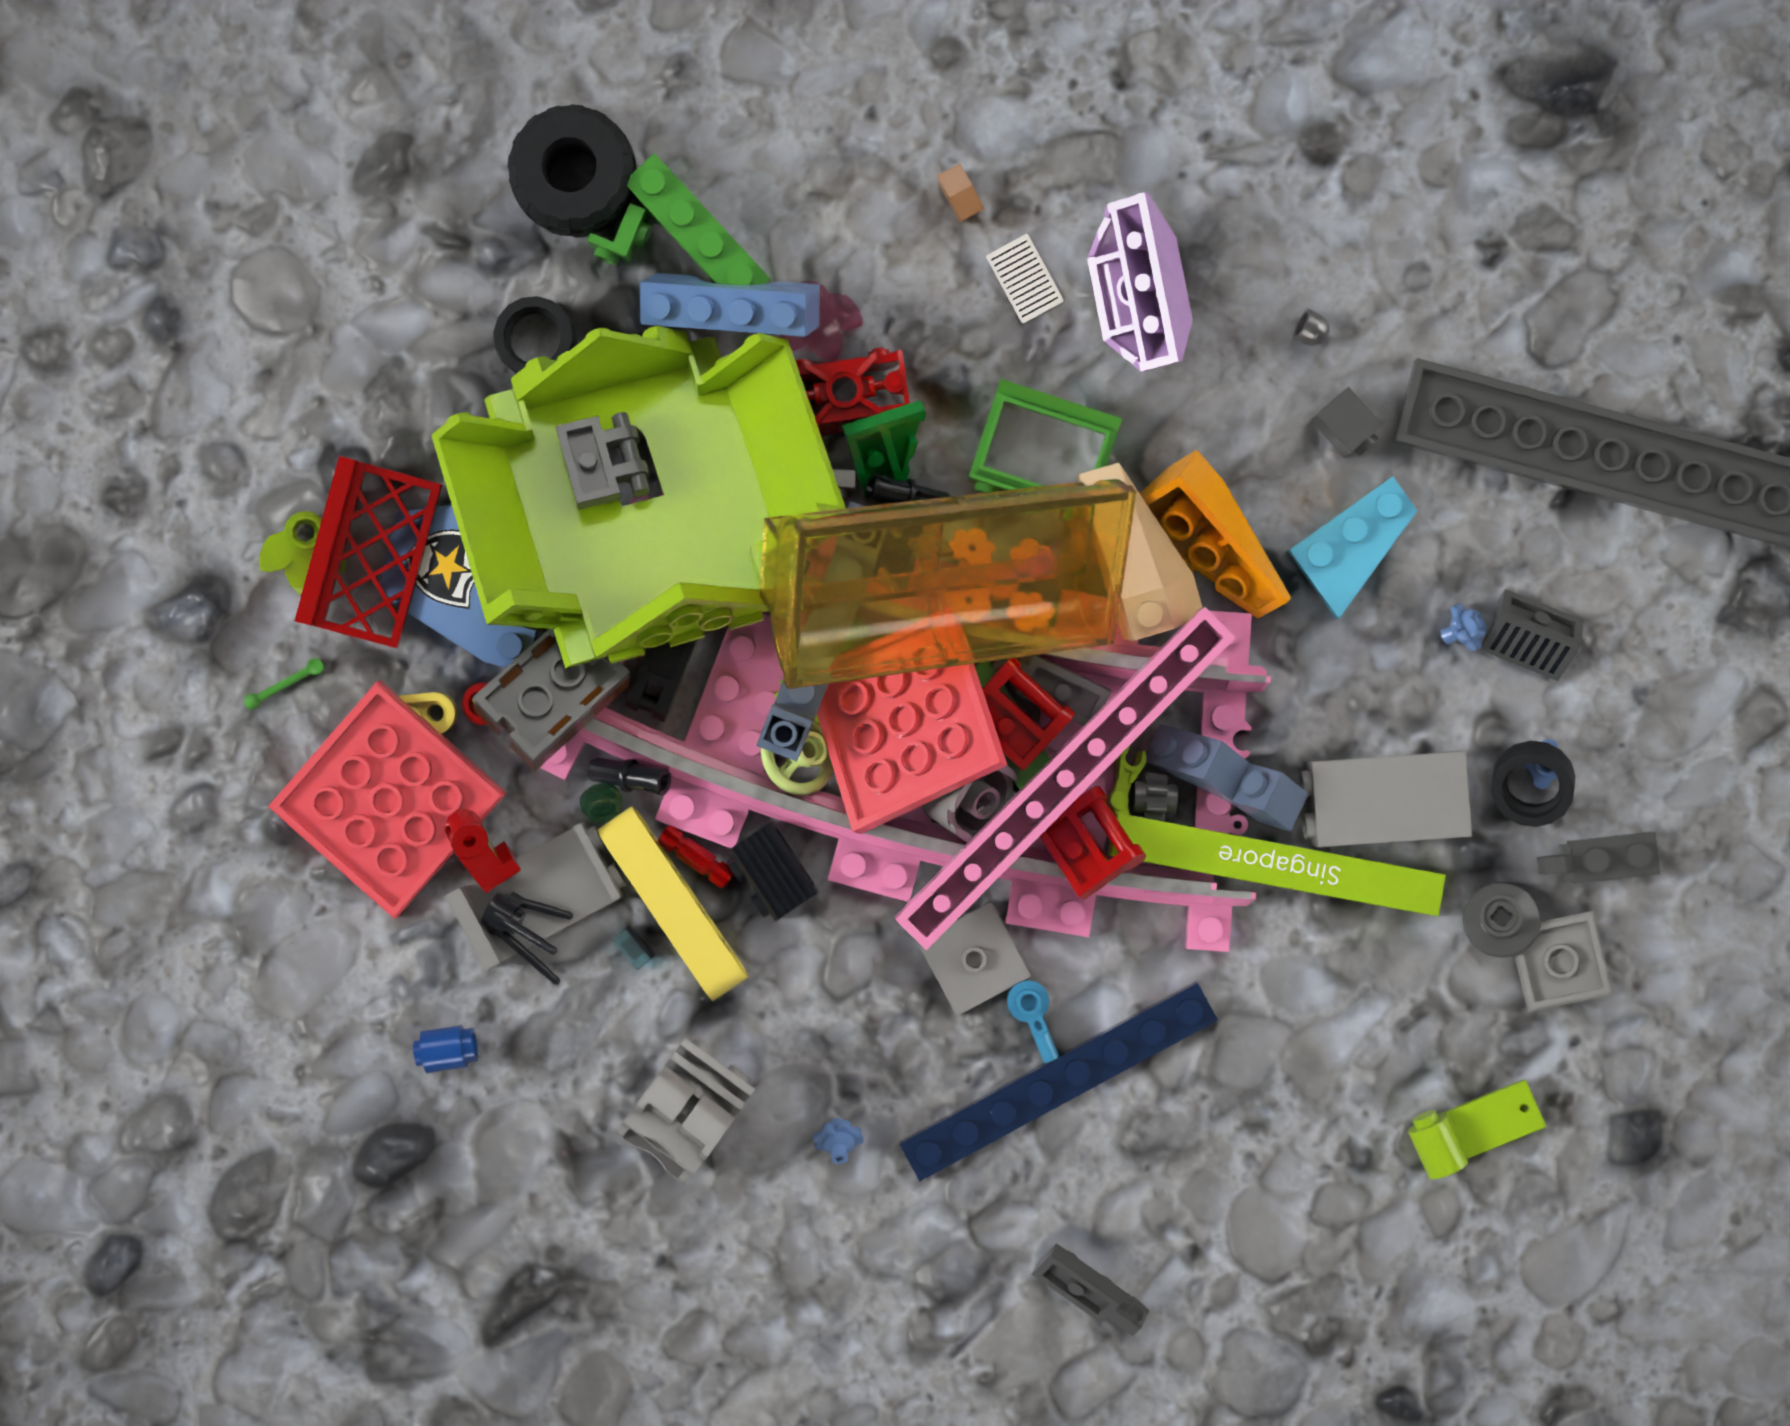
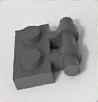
(589, 463)

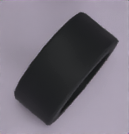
(520, 309)
(1529, 813)

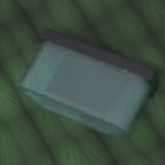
(633, 947)

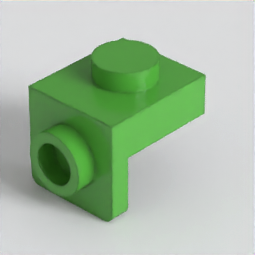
(631, 234)

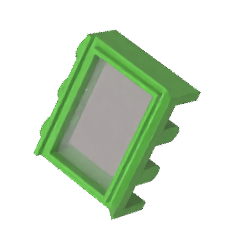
(1039, 440)

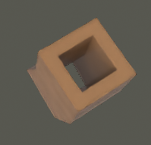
(959, 193)

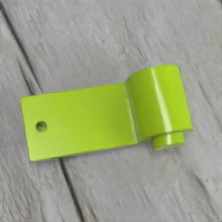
(1474, 1127)

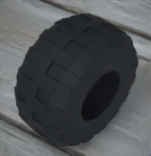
(544, 142)

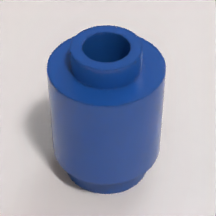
(445, 1049)

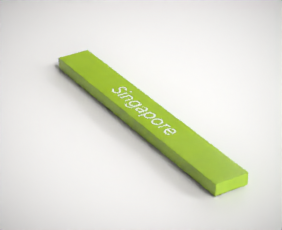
(1284, 865)

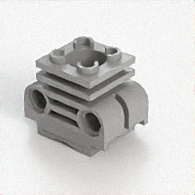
(686, 1109)

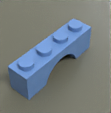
(699, 304)

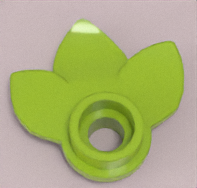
(289, 552)

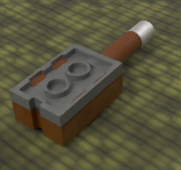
(545, 702)

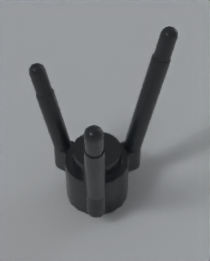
(506, 918)

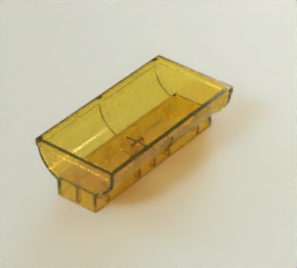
(945, 580)

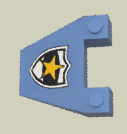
(447, 592)

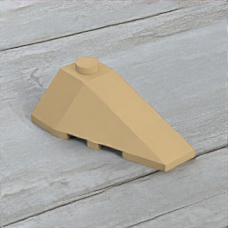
(1157, 582)

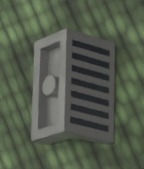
(1533, 635)

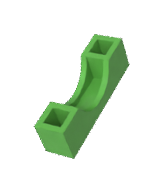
(692, 225)

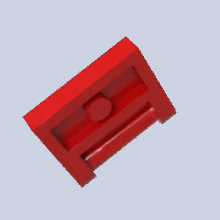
(1017, 732)
(1079, 852)

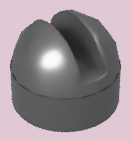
(1310, 327)

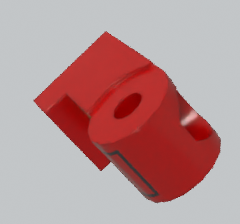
(471, 844)

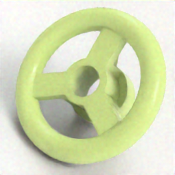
(814, 754)

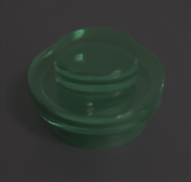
(601, 802)

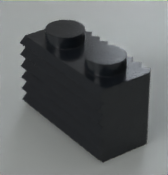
(772, 872)

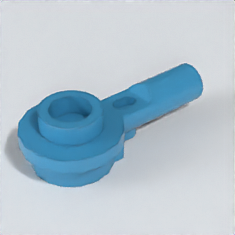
(1029, 1003)

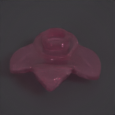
(836, 314)

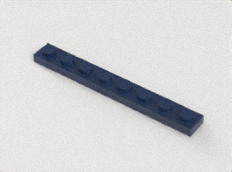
(1058, 1081)

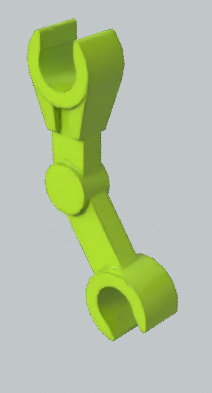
(1124, 777)

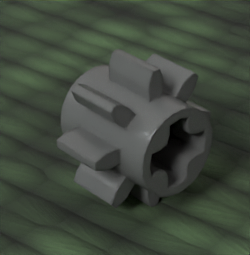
(1154, 796)

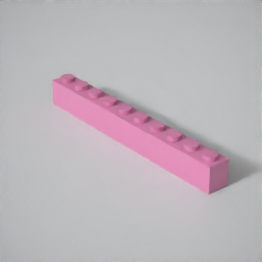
(1064, 777)

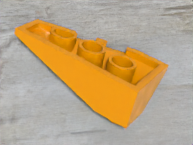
(1214, 534)

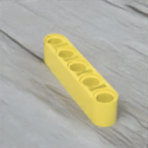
(672, 903)

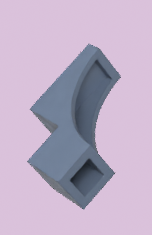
(1220, 770)

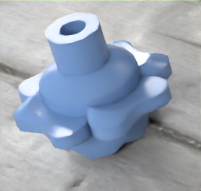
(1465, 627)
(838, 1139)

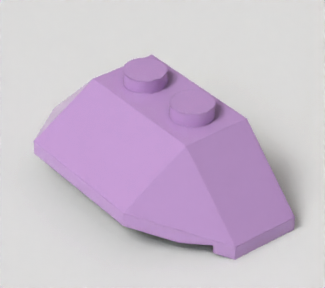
(1140, 284)

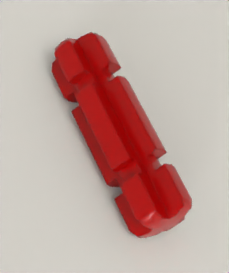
(695, 856)

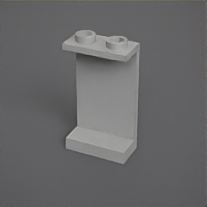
(1387, 799)
(560, 873)

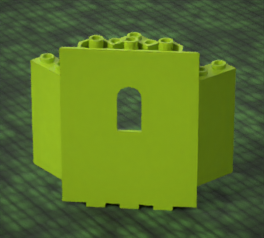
(612, 579)

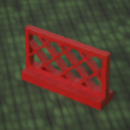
(332, 541)

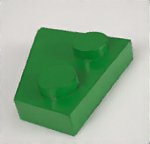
(885, 442)

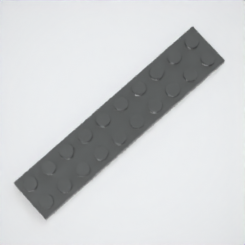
(1596, 452)

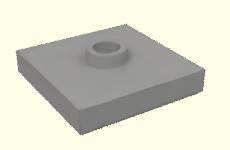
(975, 959)
(1564, 964)

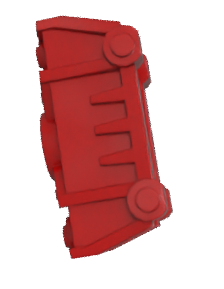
(840, 413)

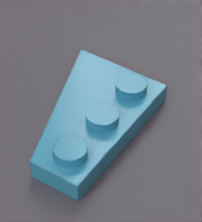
(1352, 544)

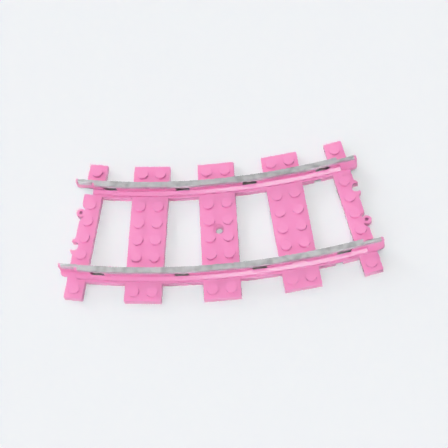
(722, 778)

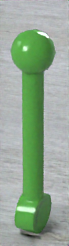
(314, 666)

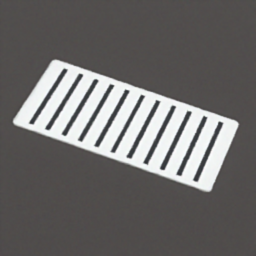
(1024, 278)

